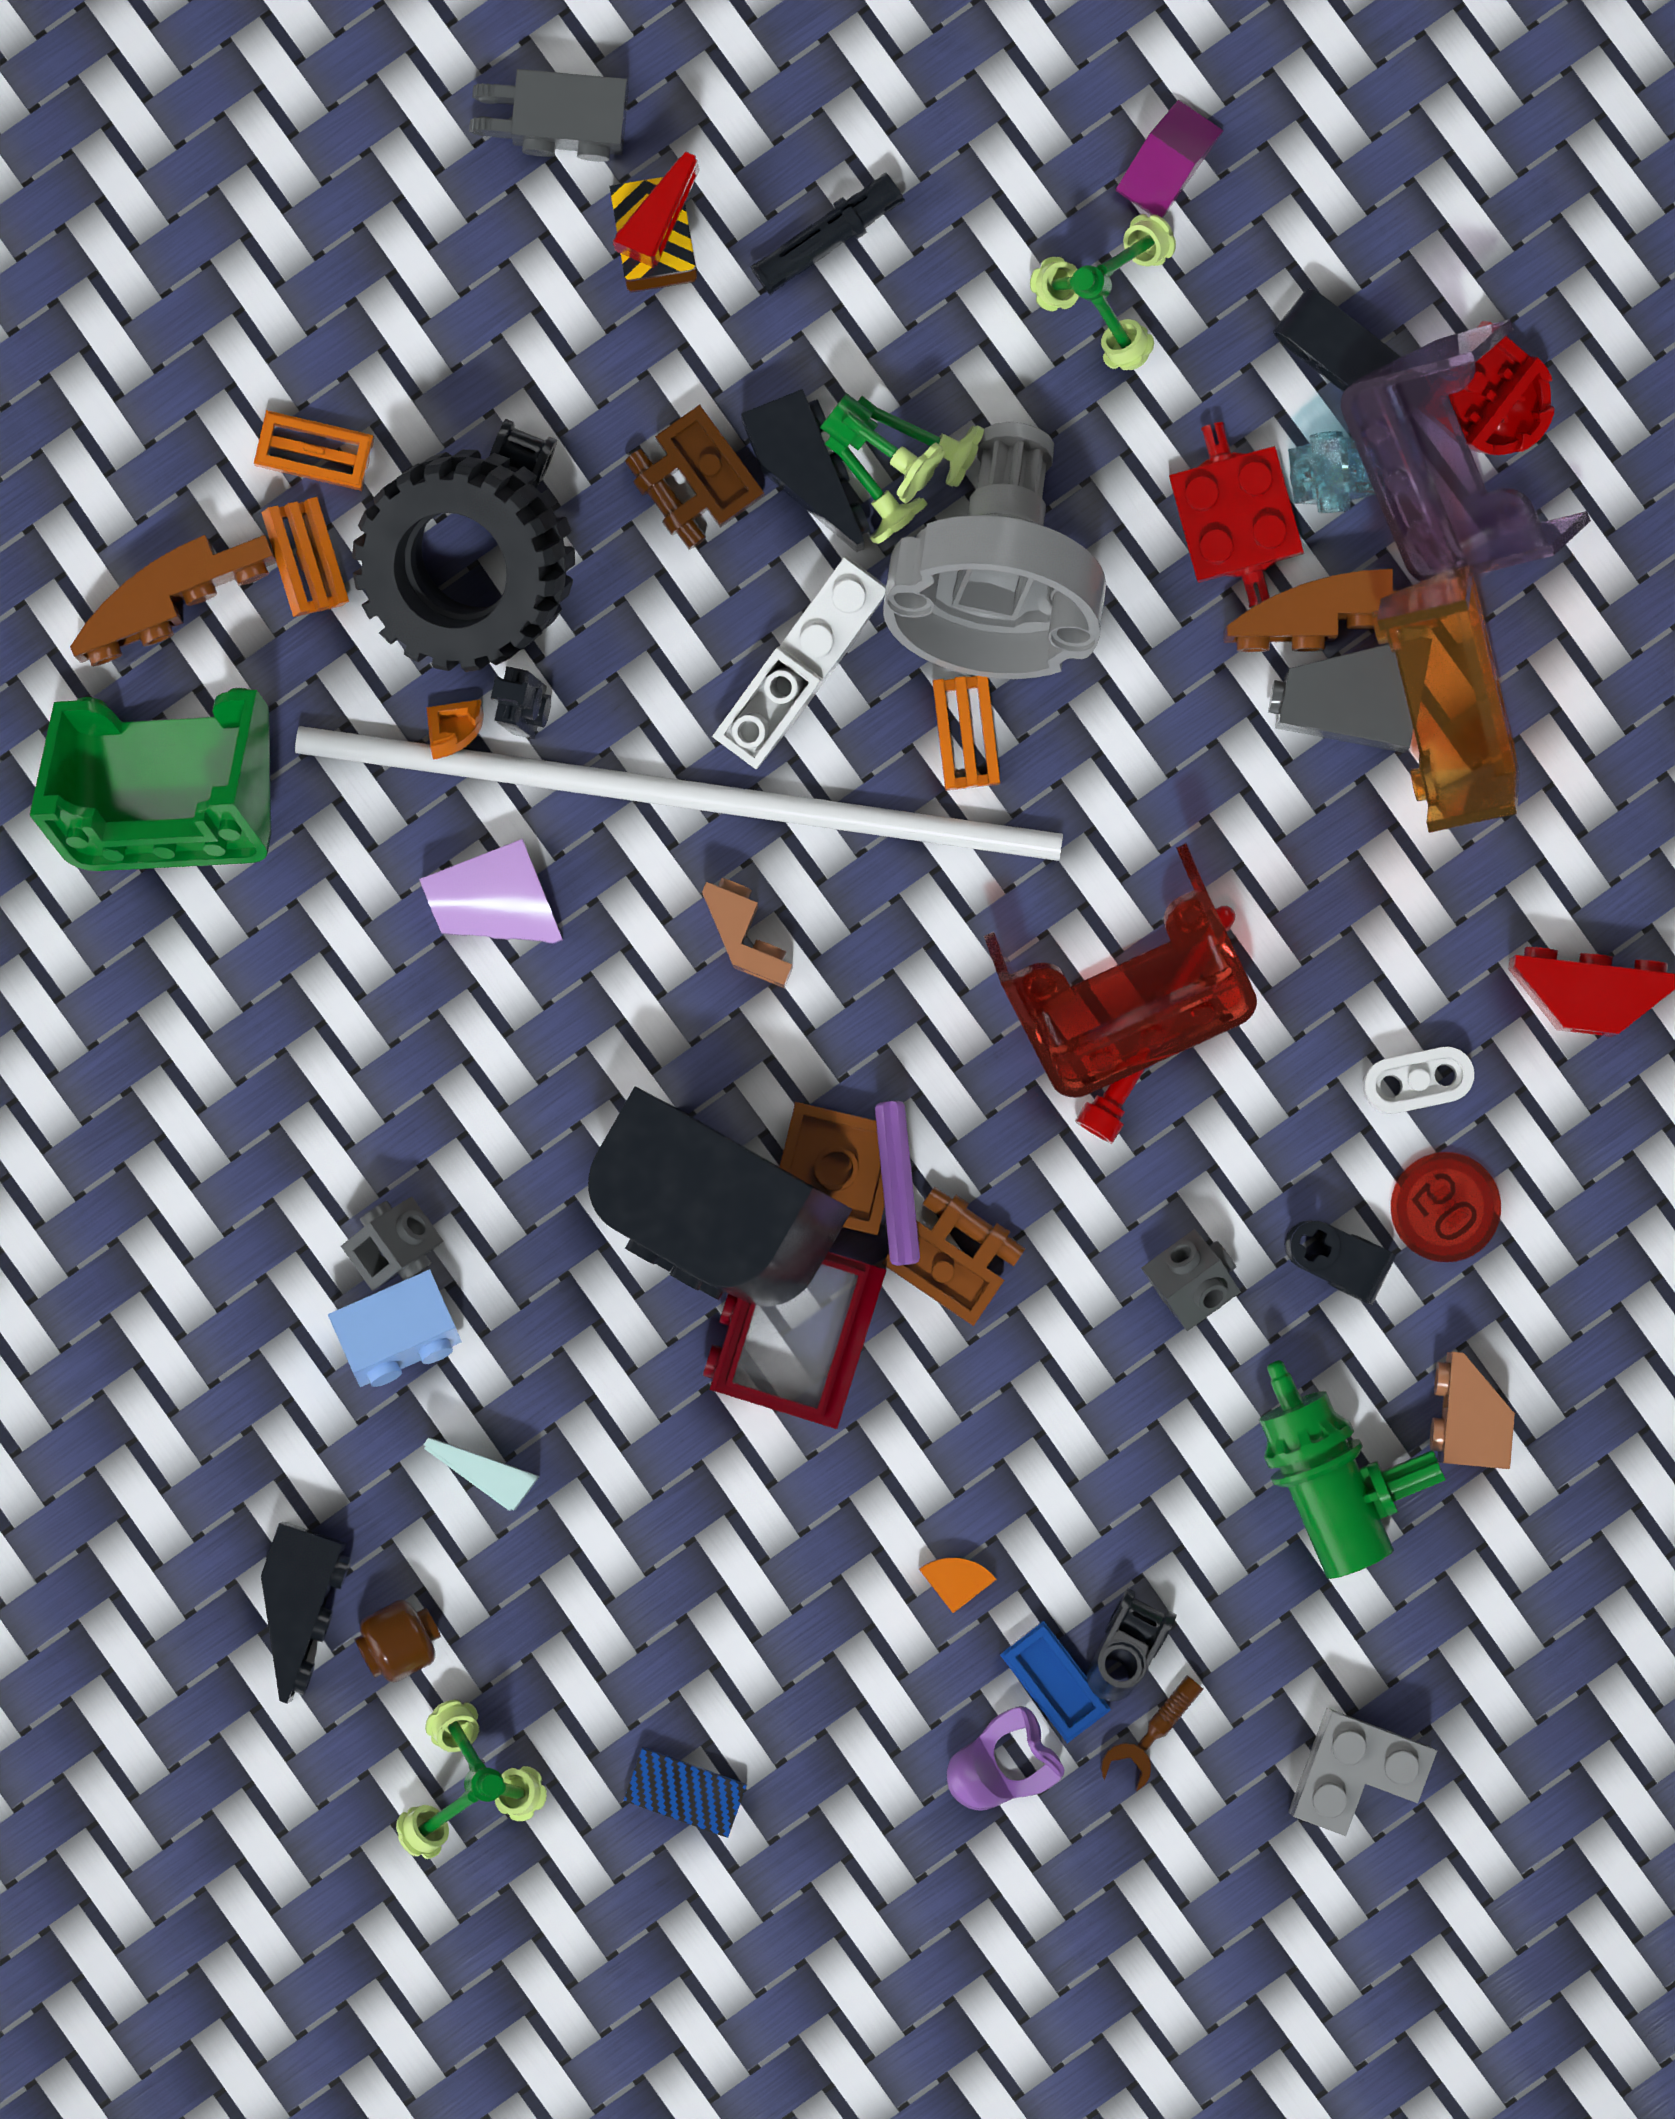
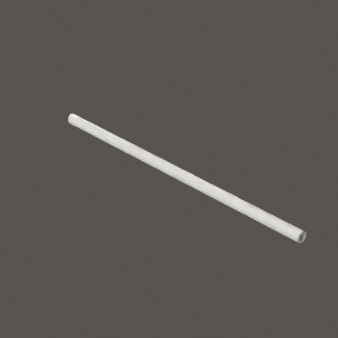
(681, 793)

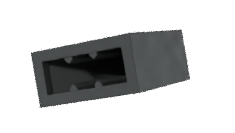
(1346, 700)

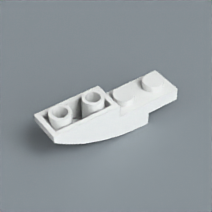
(801, 663)

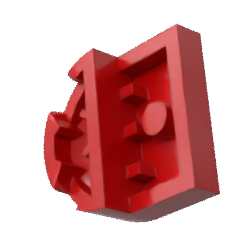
(1505, 402)

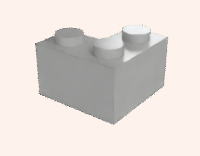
(1348, 1757)

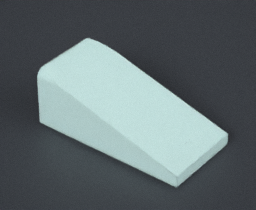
(498, 1480)

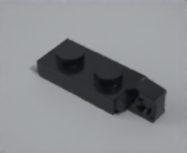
(521, 702)

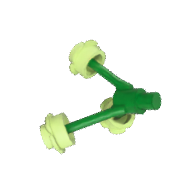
(1061, 284)
(514, 1791)

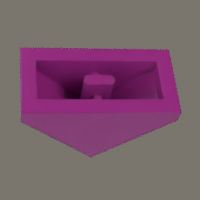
(1168, 159)

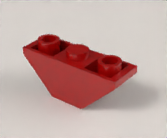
(1590, 993)

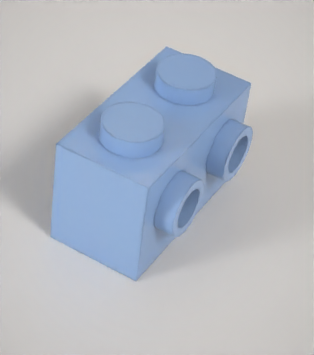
(395, 1330)

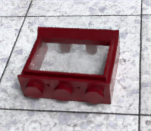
(803, 1350)

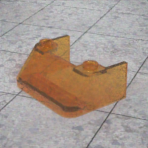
(1452, 699)

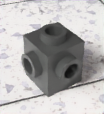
(402, 1237)
(1192, 1278)

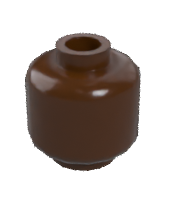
(397, 1641)

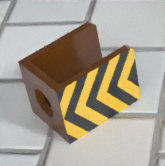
(677, 260)

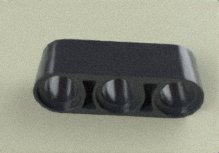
(1331, 340)

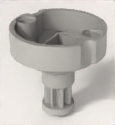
(996, 585)

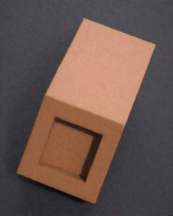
(733, 916)

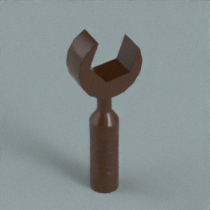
(1158, 1727)

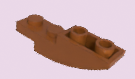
(146, 602)
(1311, 612)

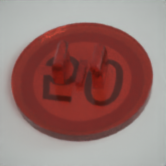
(1445, 1207)

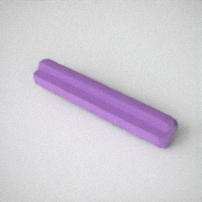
(897, 1183)

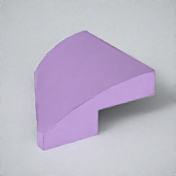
(492, 897)

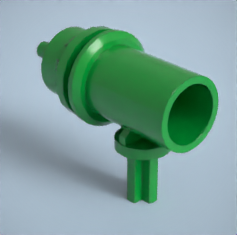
(1334, 1496)

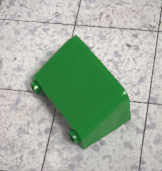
(156, 787)

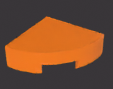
(453, 726)
(956, 1580)

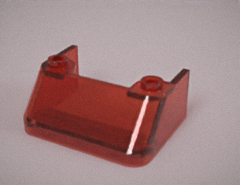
(1139, 1008)

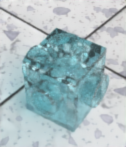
(1328, 473)

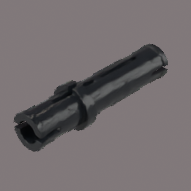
(836, 227)

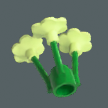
(852, 425)

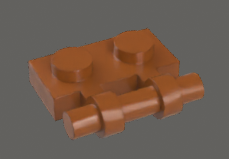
(947, 1272)

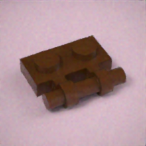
(709, 468)

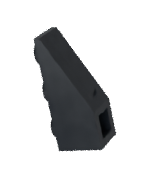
(795, 458)
(295, 1593)

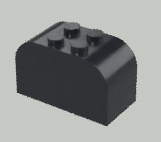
(710, 1206)

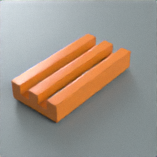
(359, 461)
(323, 552)
(960, 685)

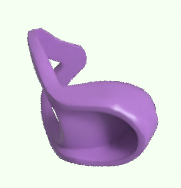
(978, 1781)

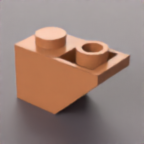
(1474, 1419)

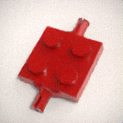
(1236, 514)

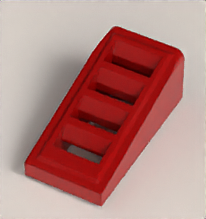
(652, 223)

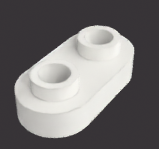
(1418, 1080)

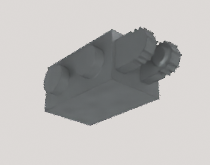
(558, 113)

